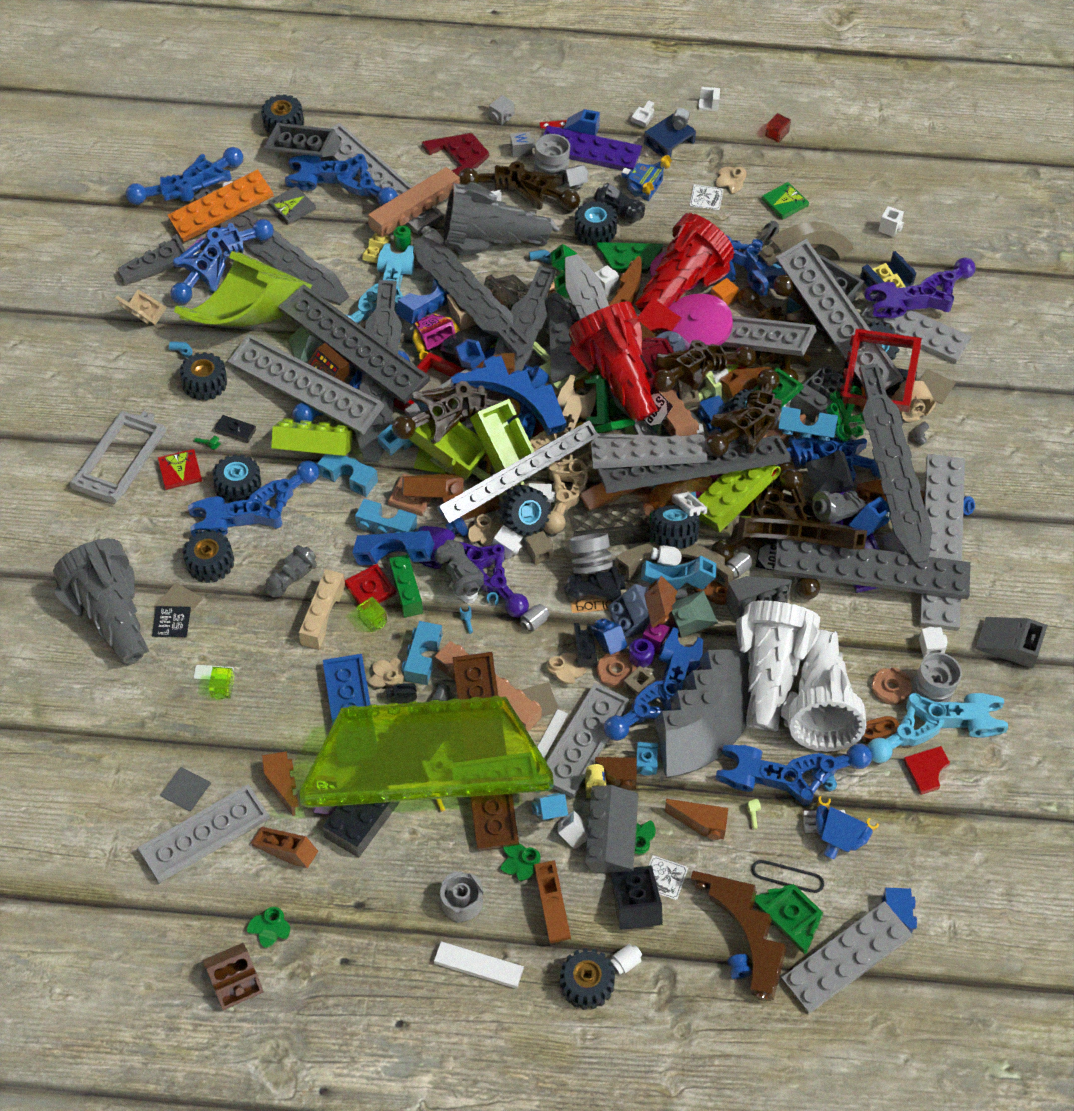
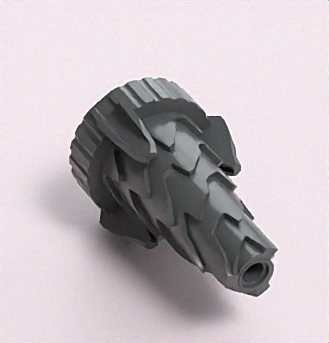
(478, 219)
(103, 584)

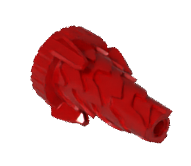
(694, 254)
(614, 343)

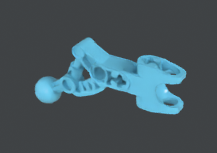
(394, 267)
(970, 714)

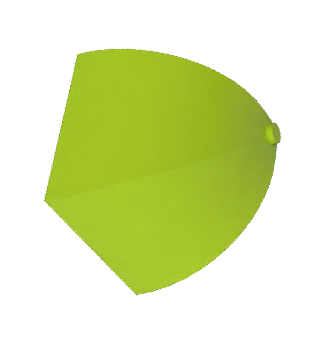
(246, 295)

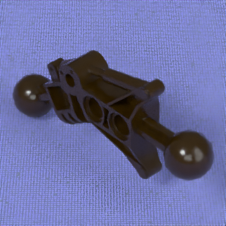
(531, 185)
(785, 287)
(749, 298)
(694, 364)
(461, 396)
(742, 424)
(792, 481)
(761, 505)

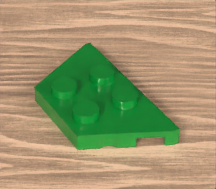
(621, 254)
(792, 914)

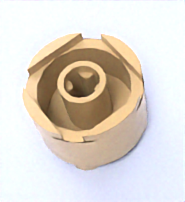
(921, 402)

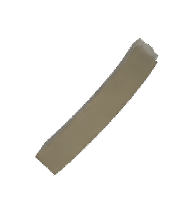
(814, 232)
(631, 561)

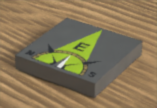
(292, 205)

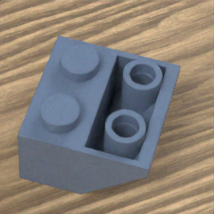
(631, 611)

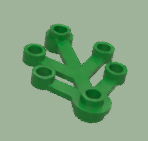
(843, 430)

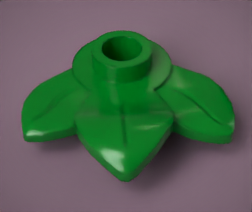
(644, 835)
(518, 863)
(267, 929)

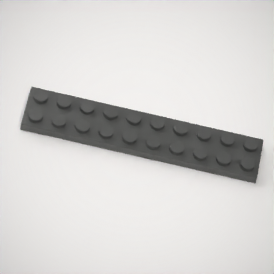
(354, 343)
(768, 452)
(873, 568)

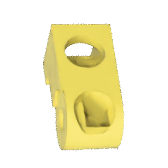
(594, 777)

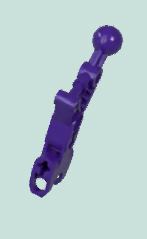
(899, 300)
(515, 603)

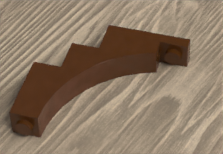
(738, 900)

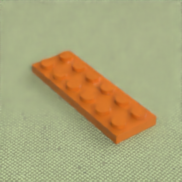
(220, 205)

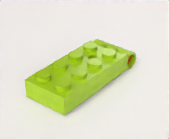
(733, 493)

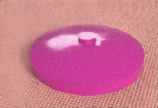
(703, 319)

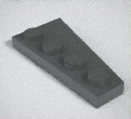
(152, 261)
(562, 360)

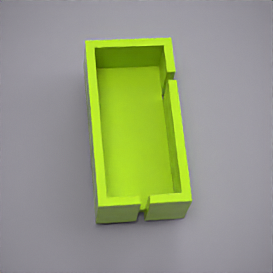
(312, 437)
(502, 440)
(457, 448)

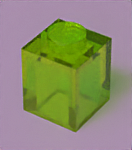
(372, 614)
(221, 682)

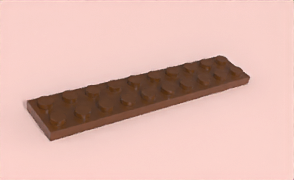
(492, 814)

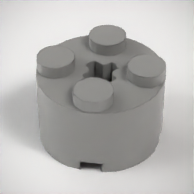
(461, 896)

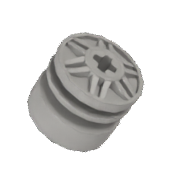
(551, 154)
(590, 557)
(937, 677)

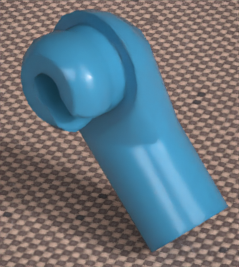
(542, 255)
(182, 347)
(830, 783)

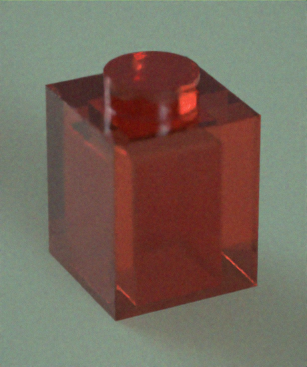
(778, 127)

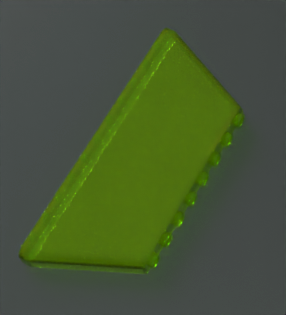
(425, 754)

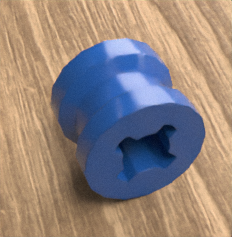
(739, 966)

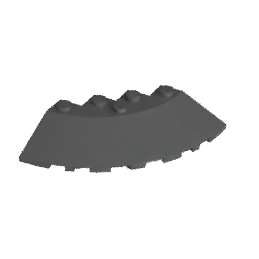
(706, 713)

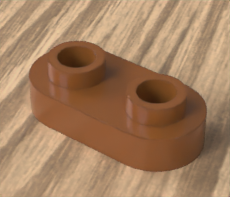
(711, 592)
(877, 728)

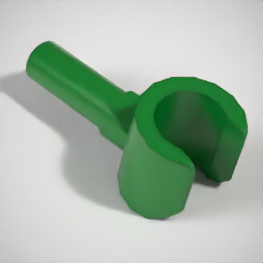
(212, 443)

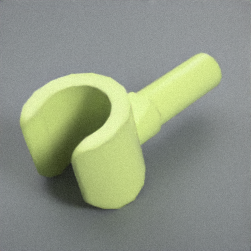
(752, 807)

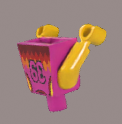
(432, 332)

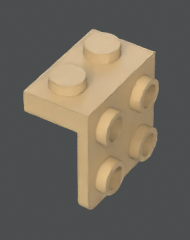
(143, 307)

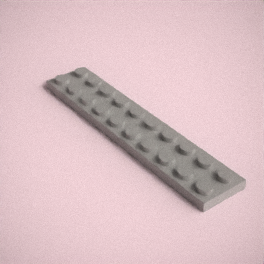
(382, 175)
(834, 309)
(306, 384)
(945, 510)

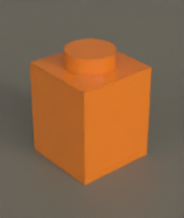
(725, 291)

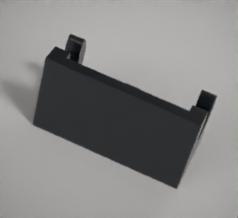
(584, 646)

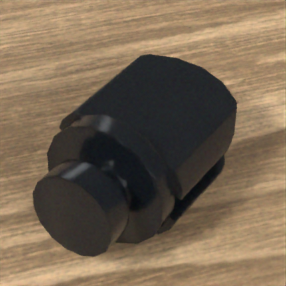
(402, 692)

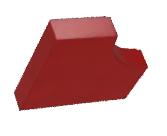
(658, 317)
(926, 767)

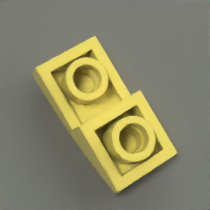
(375, 246)
(887, 275)

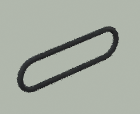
(789, 868)

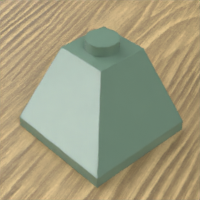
(304, 345)
(693, 614)

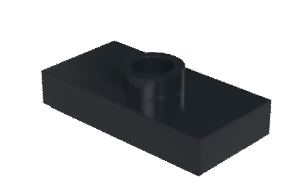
(235, 428)

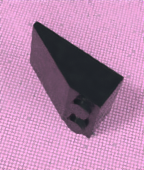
(474, 332)
(637, 898)

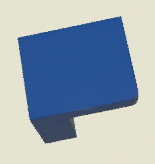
(470, 353)

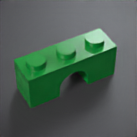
(558, 261)
(406, 585)

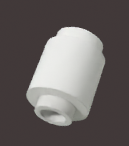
(626, 959)

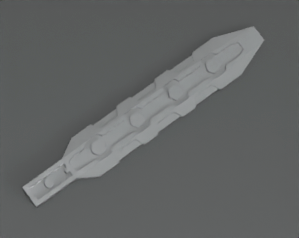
(587, 297)

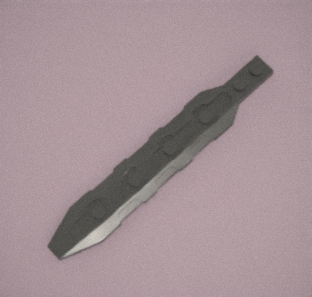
(289, 258)
(470, 294)
(529, 319)
(387, 328)
(893, 458)

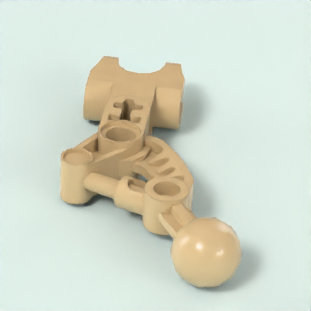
(573, 408)
(574, 471)

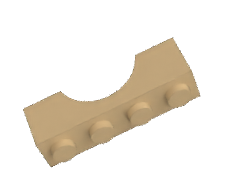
(315, 622)

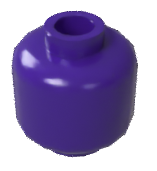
(641, 652)

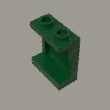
(603, 400)

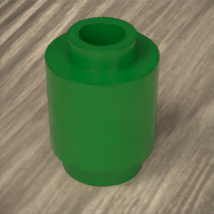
(402, 237)

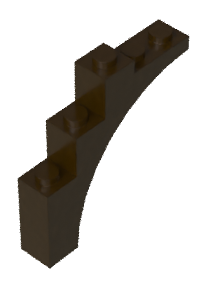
(802, 530)

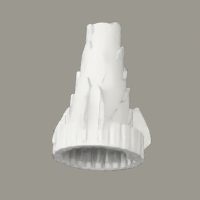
(776, 641)
(827, 710)

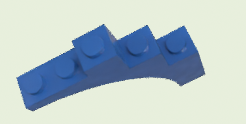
(539, 401)

